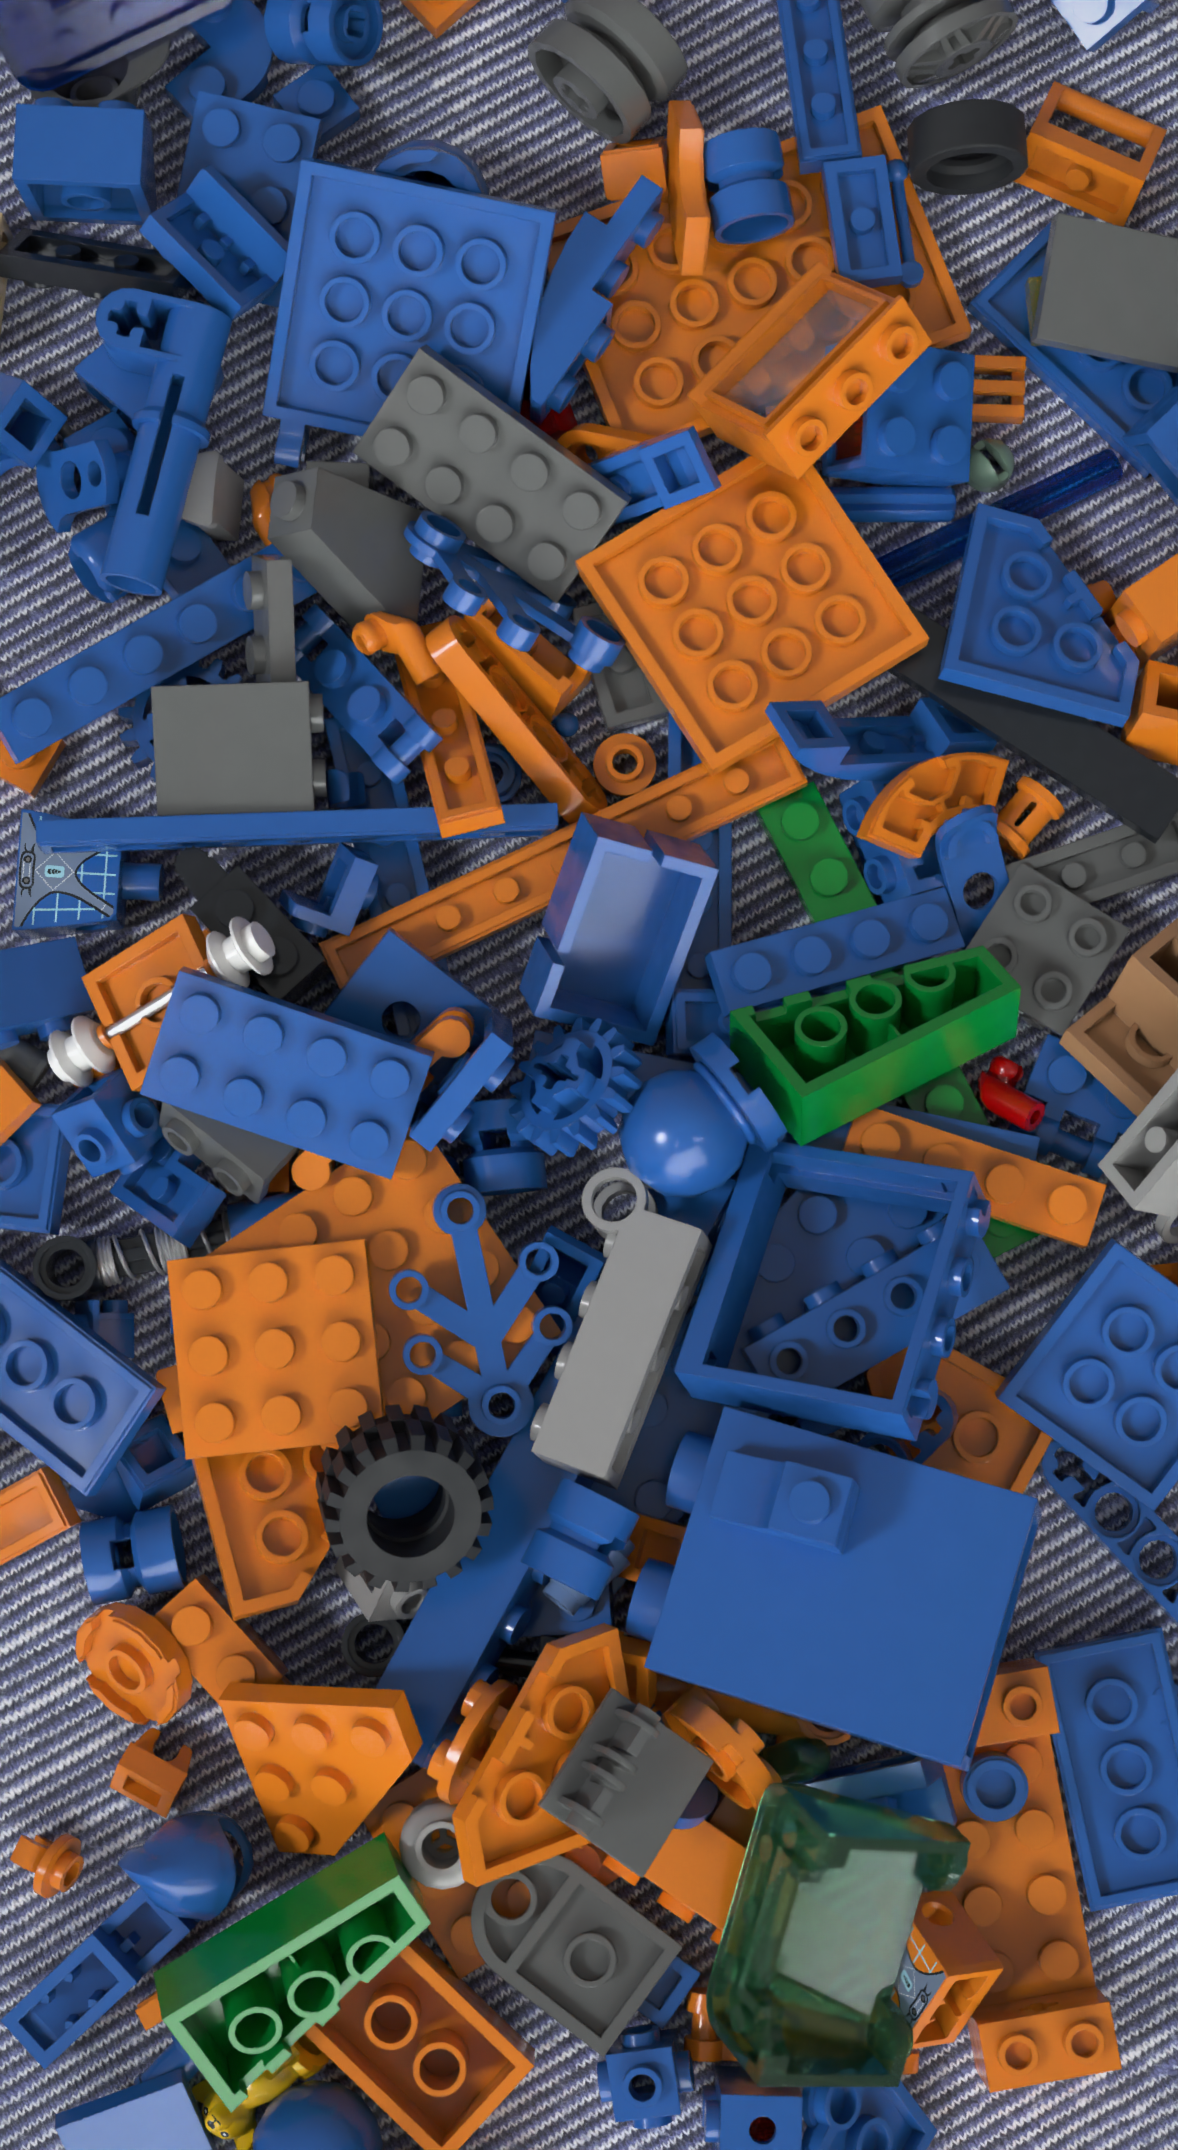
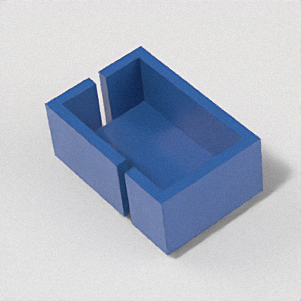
(618, 927)

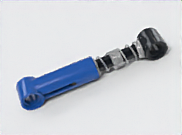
(113, 1259)

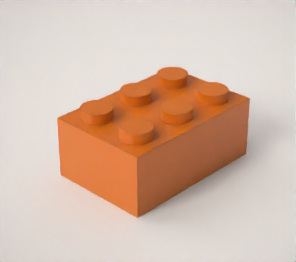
(425, 2048)

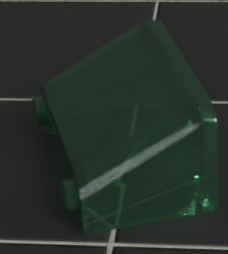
(822, 1937)

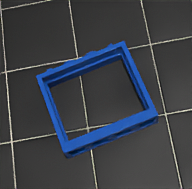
(739, 1255)

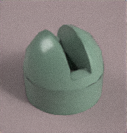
(982, 474)

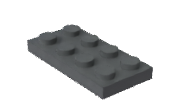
(491, 473)

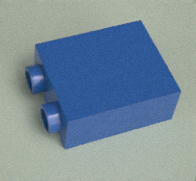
(867, 1642)

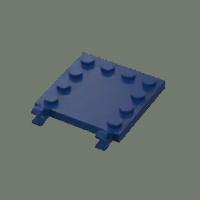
(394, 268)

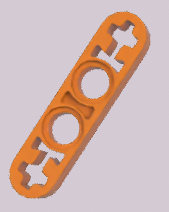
(514, 719)

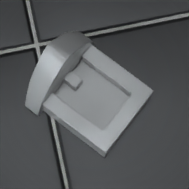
(215, 498)

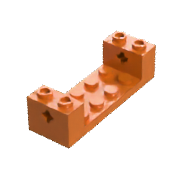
(1023, 1895)

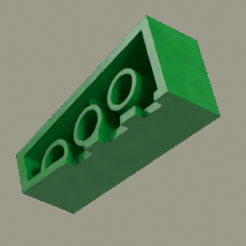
(874, 1040)

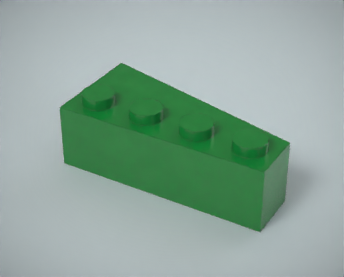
(287, 1965)

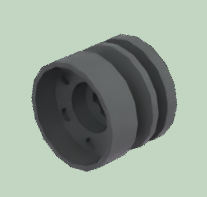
(939, 36)

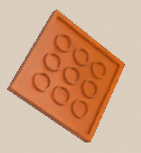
(750, 605)
(400, 1235)

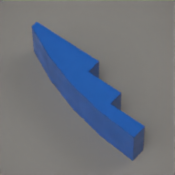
(96, 1975)

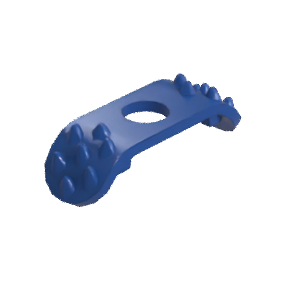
(967, 847)

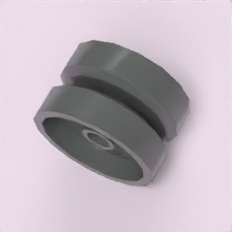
(608, 64)

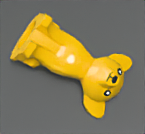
(241, 2123)

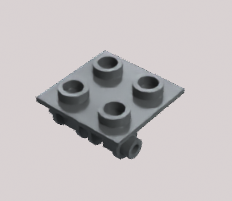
(1049, 945)
(626, 1782)

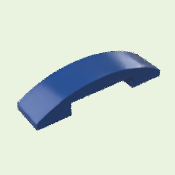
(660, 472)
(872, 745)

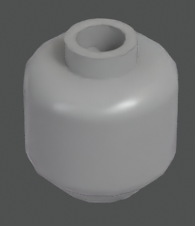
(421, 1855)

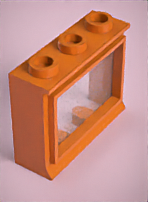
(809, 369)

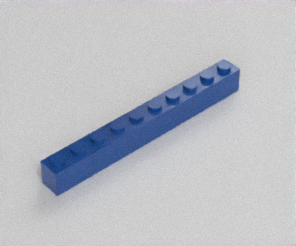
(484, 1607)

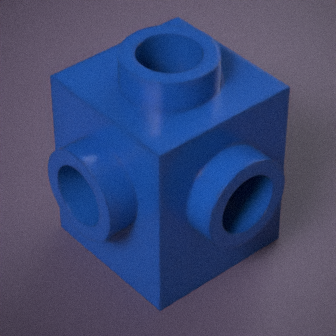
(110, 1125)
(654, 2054)

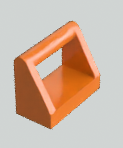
(1082, 170)

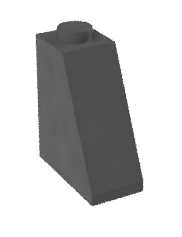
(347, 543)

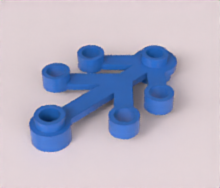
(442, 546)
(483, 1322)

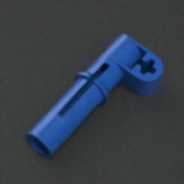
(167, 428)

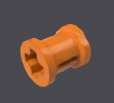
(1043, 808)

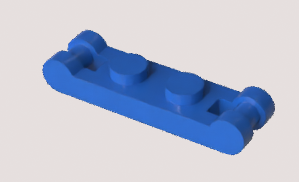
(361, 696)

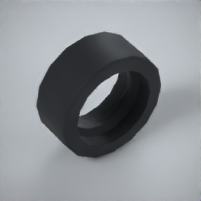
(967, 147)

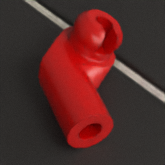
(1004, 1100)

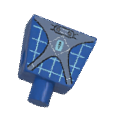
(76, 890)

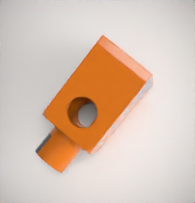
(943, 1970)

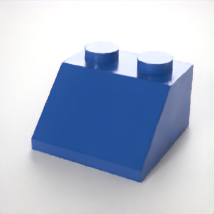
(84, 162)

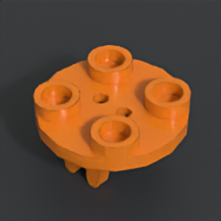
(458, 1760)

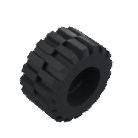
(414, 1545)

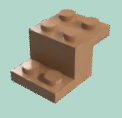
(1133, 1032)

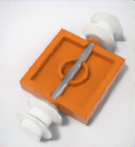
(135, 991)

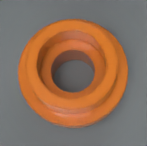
(624, 784)

